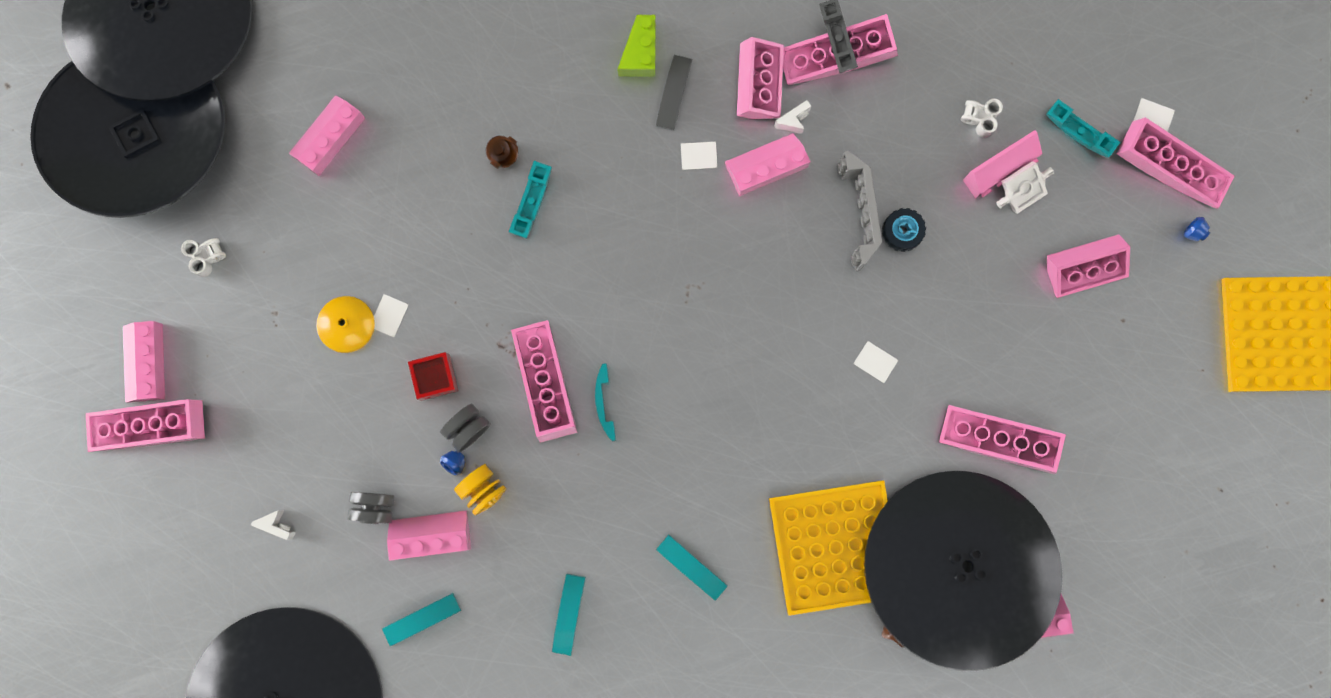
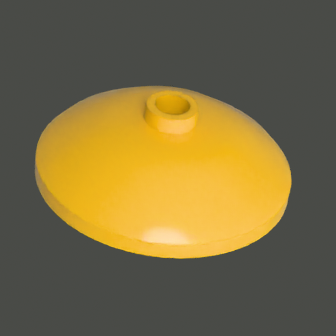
(357, 328)

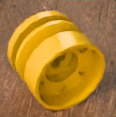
(480, 489)

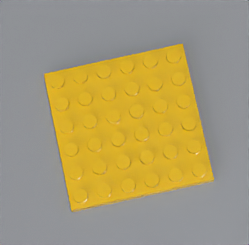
(1277, 333)
(824, 544)

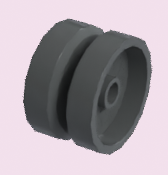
(465, 427)
(370, 509)

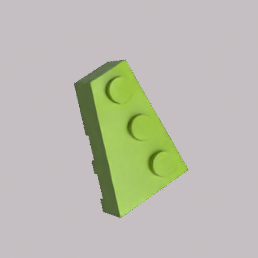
(639, 52)

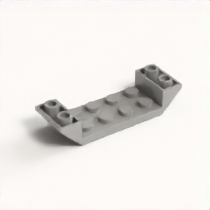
(850, 168)

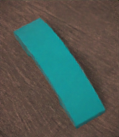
(1081, 131)
(531, 200)
(603, 379)
(691, 567)
(568, 614)
(421, 619)

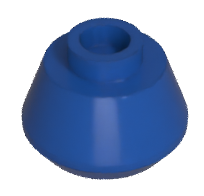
(1197, 230)
(453, 462)

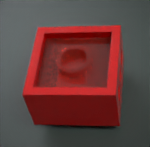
(433, 376)

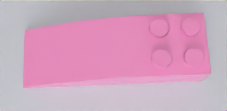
(814, 58)
(1174, 163)
(543, 381)
(145, 425)
(1002, 439)

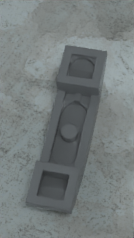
(838, 35)
(673, 92)

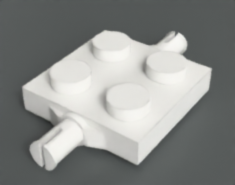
(1024, 187)

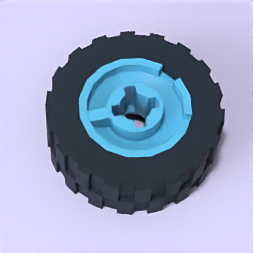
(894, 234)

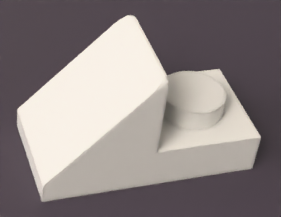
(790, 121)
(270, 524)

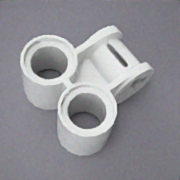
(979, 114)
(205, 253)

